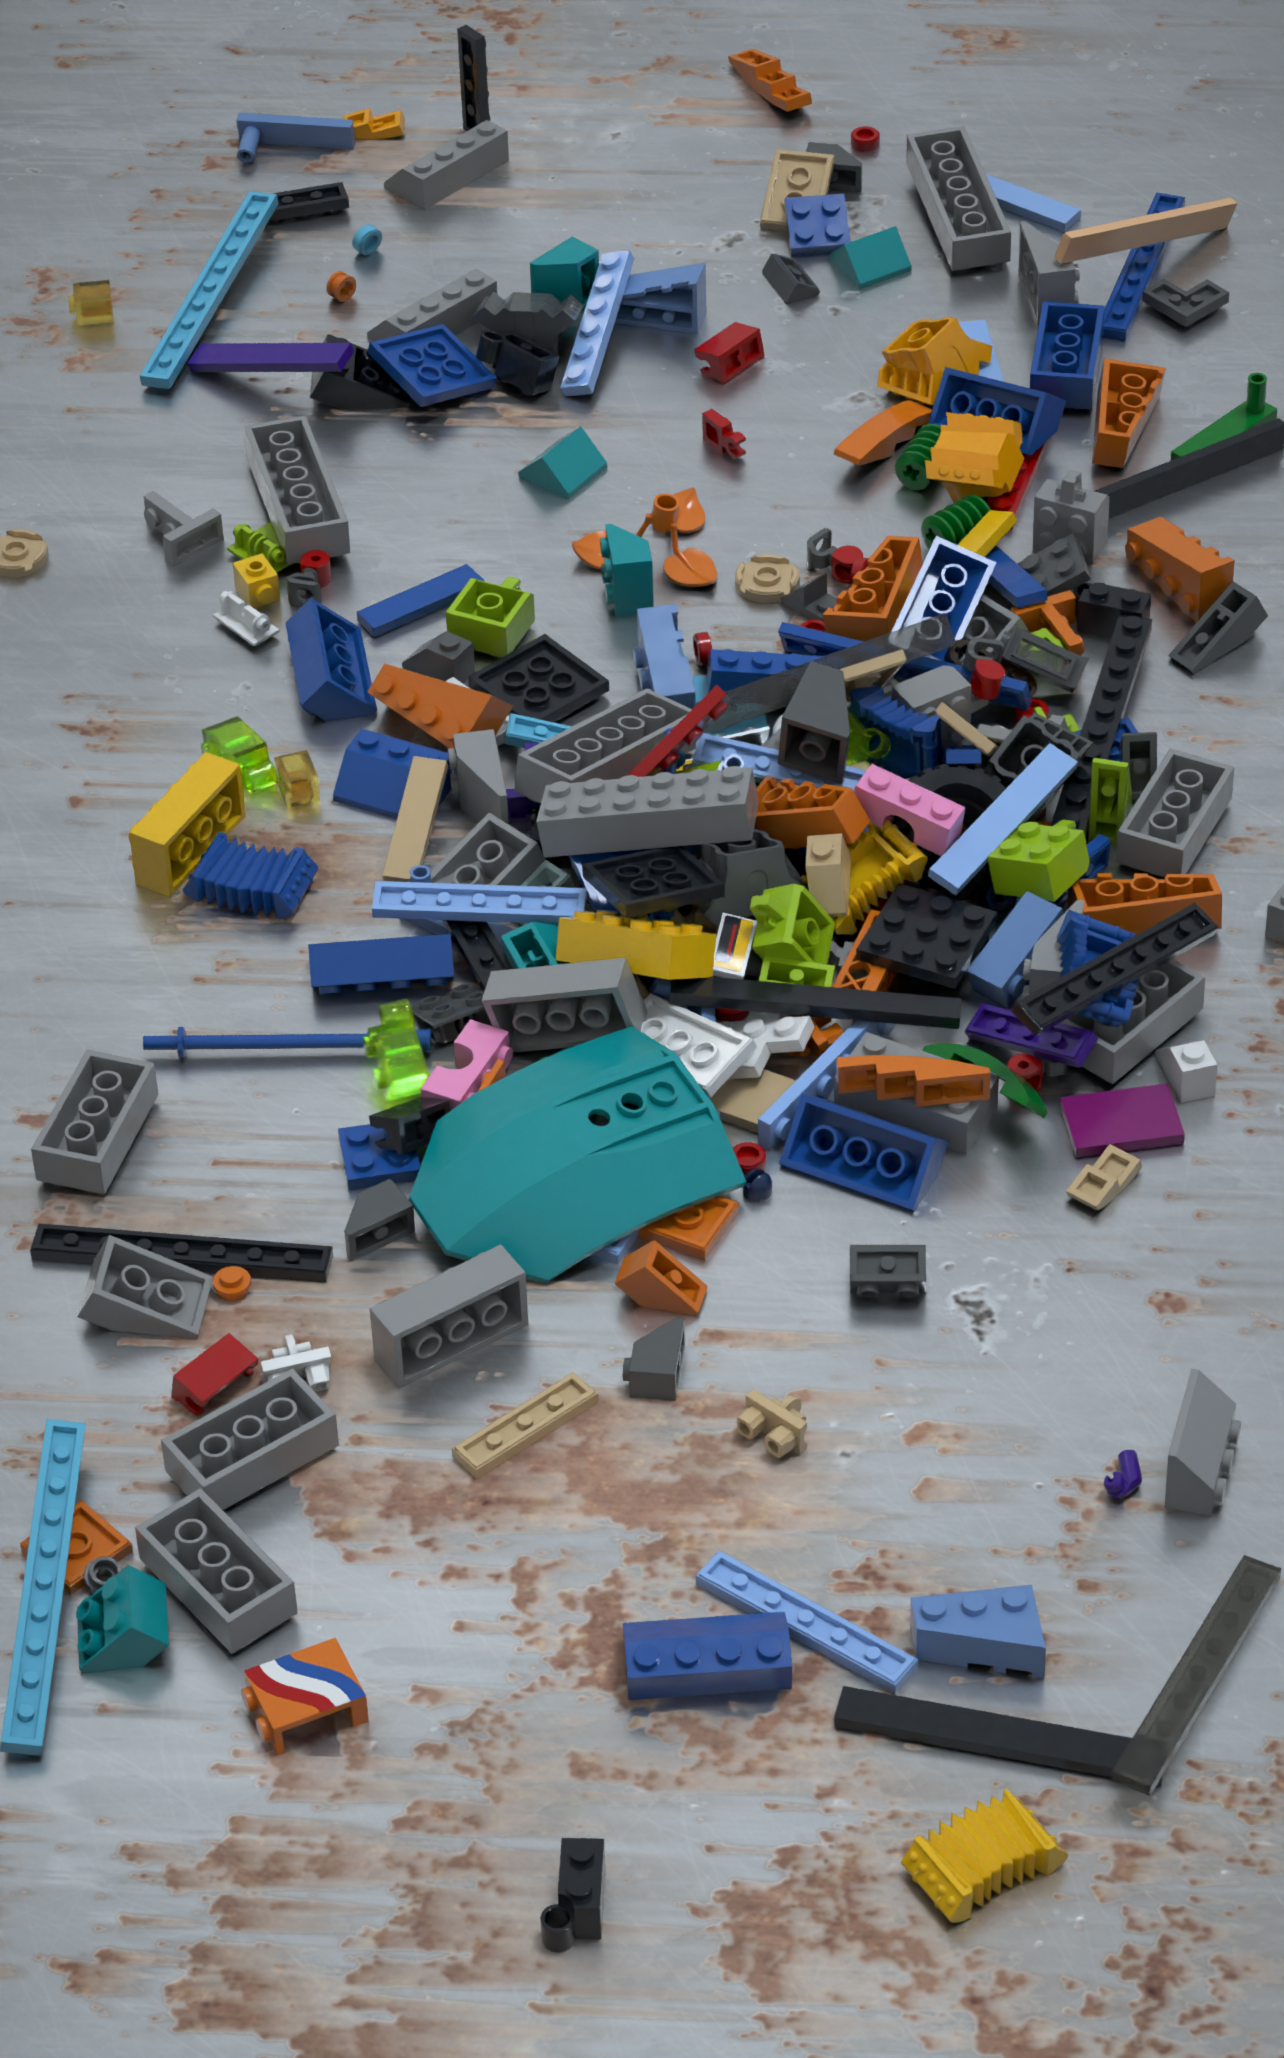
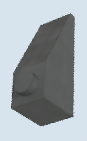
(1220, 629)

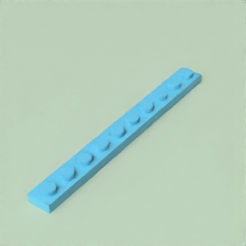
(208, 290)
(43, 1589)

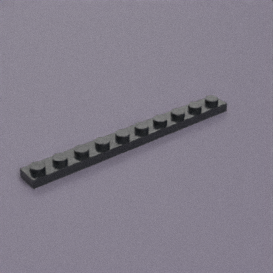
(1105, 714)

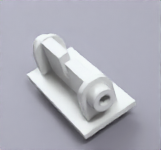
(244, 619)

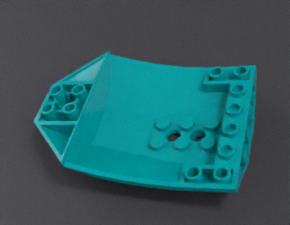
(552, 1186)

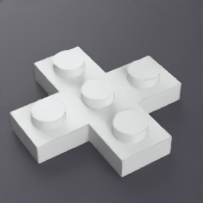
(771, 1035)

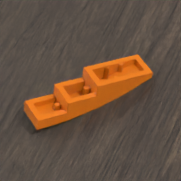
(766, 78)
(879, 435)
(924, 1078)

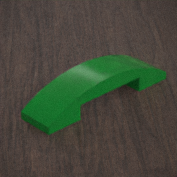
(1015, 1086)

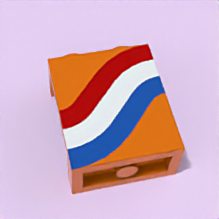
(302, 1690)

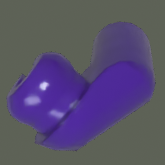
(1128, 1479)

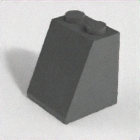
(817, 725)

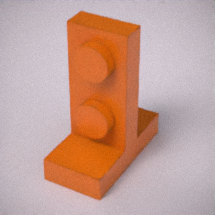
(1055, 616)

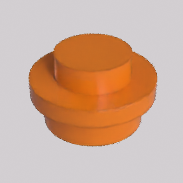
(232, 1283)

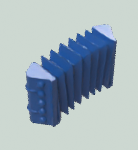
(913, 738)
(251, 877)
(1082, 941)

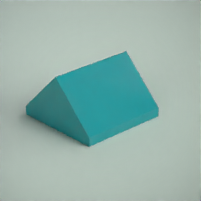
(872, 258)
(566, 465)

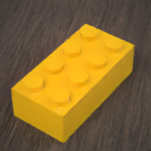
(185, 822)
(650, 947)

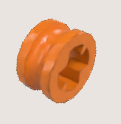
(341, 286)

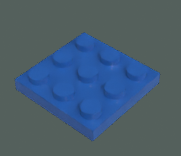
(432, 365)

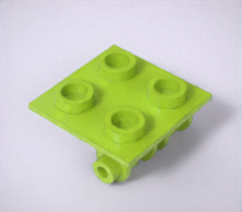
(252, 543)

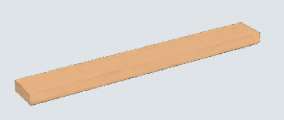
(1145, 230)

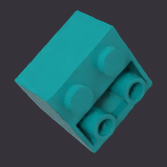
(566, 271)
(627, 571)
(531, 945)
(123, 1622)

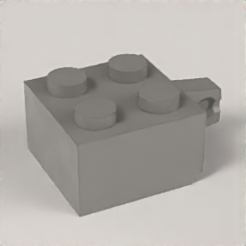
(1071, 509)
(932, 688)

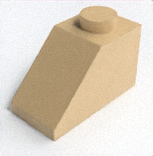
(829, 872)

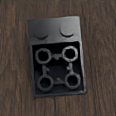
(359, 384)

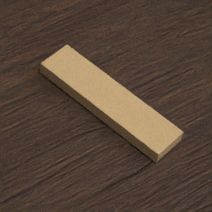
(415, 818)
(524, 1425)

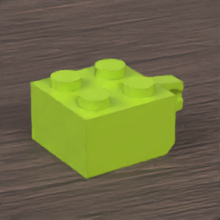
(492, 615)
(1039, 860)
(791, 925)

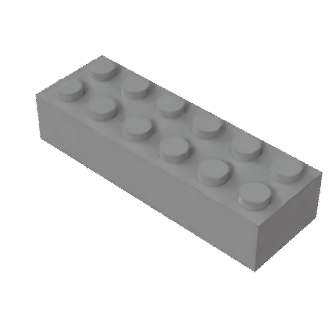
(958, 198)
(296, 488)
(600, 746)
(648, 812)

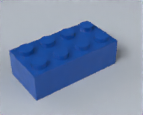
(1068, 352)

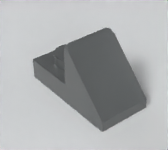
(810, 599)
(1141, 755)

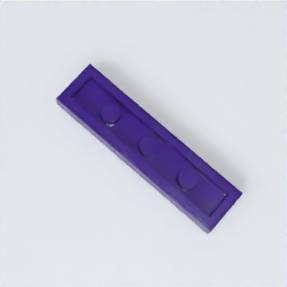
(1003, 1029)

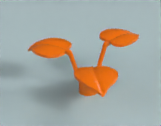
(669, 513)

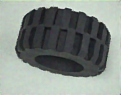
(969, 789)

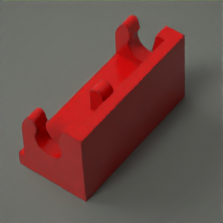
(730, 351)
(212, 1373)

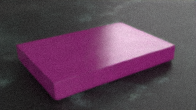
(1122, 1118)

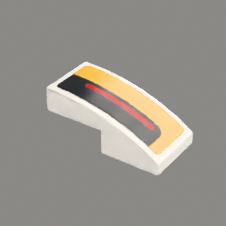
(733, 946)

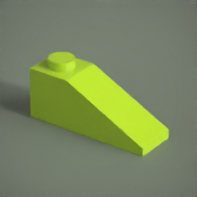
(1109, 798)

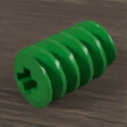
(911, 463)
(954, 520)

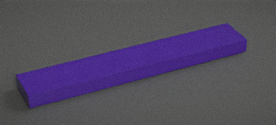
(271, 357)

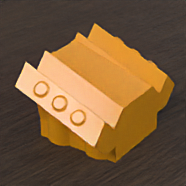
(922, 352)
(976, 455)

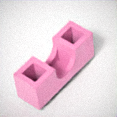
(933, 818)
(475, 1054)

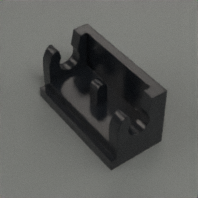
(409, 1124)

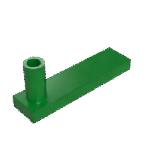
(1240, 419)

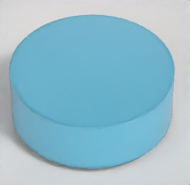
(367, 239)

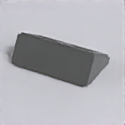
(789, 279)

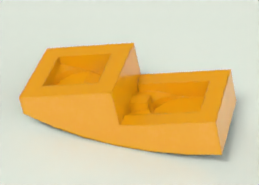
(379, 127)

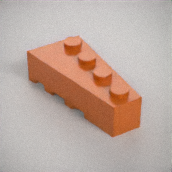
(1123, 407)
(1179, 565)
(877, 592)
(438, 705)
(799, 811)
(1144, 899)

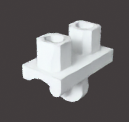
(308, 1363)

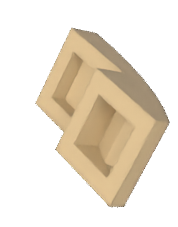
(1105, 1179)

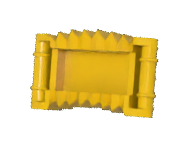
(877, 865)
(981, 1853)

